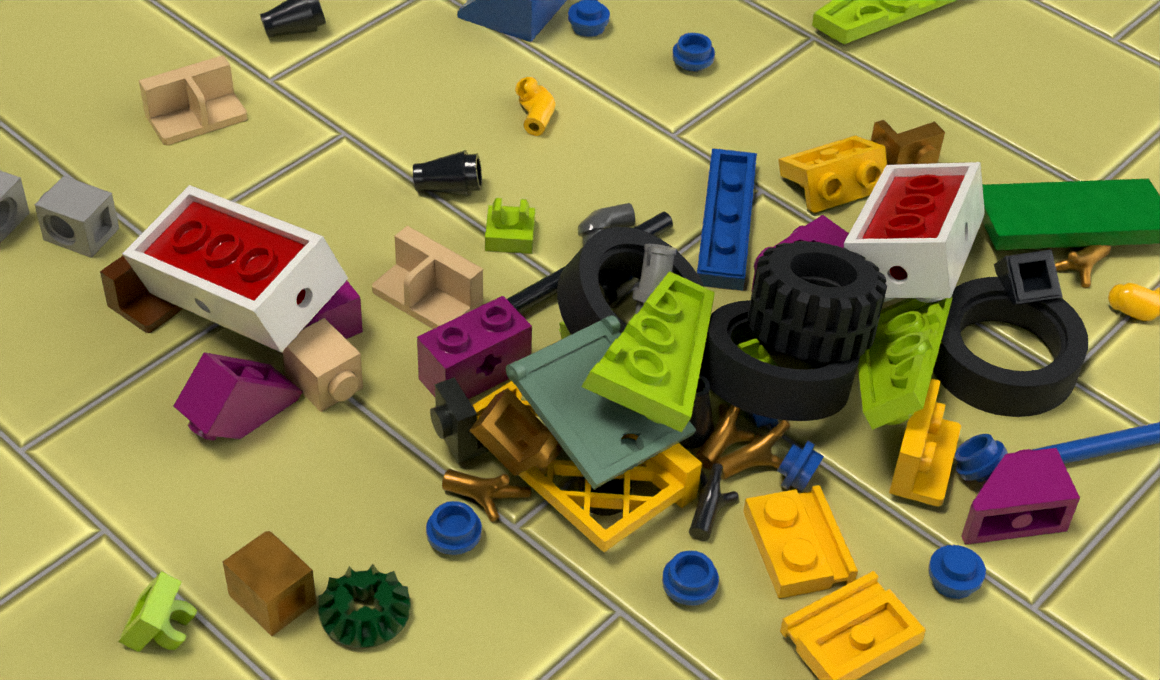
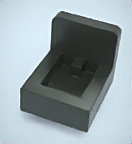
(453, 420)

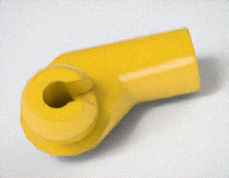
(537, 103)
(1135, 301)

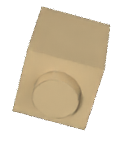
(323, 365)

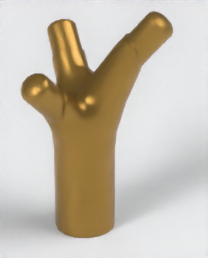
(1084, 261)
(722, 436)
(755, 453)
(483, 489)

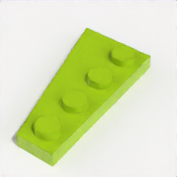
(858, 18)
(658, 354)
(901, 360)

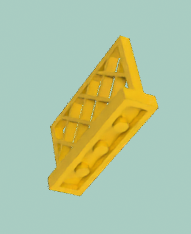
(672, 471)

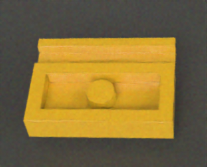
(799, 541)
(853, 630)

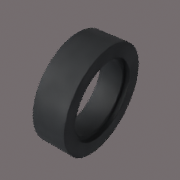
(612, 248)
(765, 387)
(1001, 389)

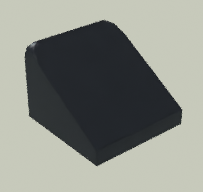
(1029, 277)

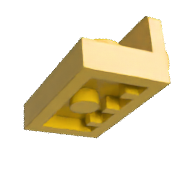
(836, 171)
(926, 453)

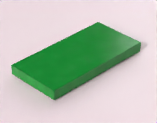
(1072, 214)

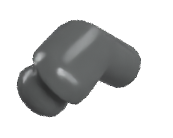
(604, 218)

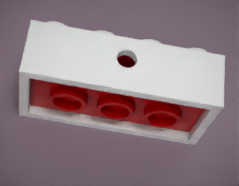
(920, 227)
(236, 267)

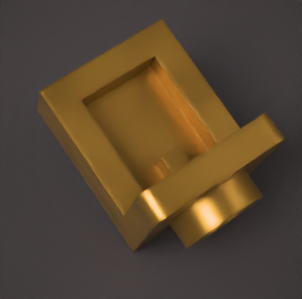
(912, 146)
(515, 434)

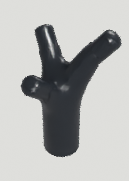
(709, 503)

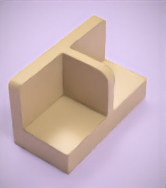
(191, 100)
(430, 280)

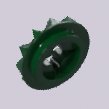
(367, 625)

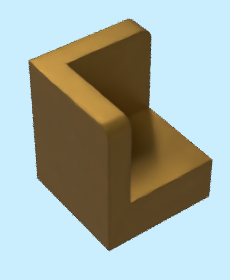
(270, 582)

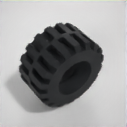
(816, 301)

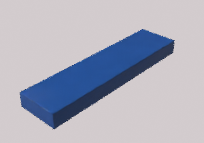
(727, 219)

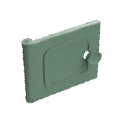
(581, 420)

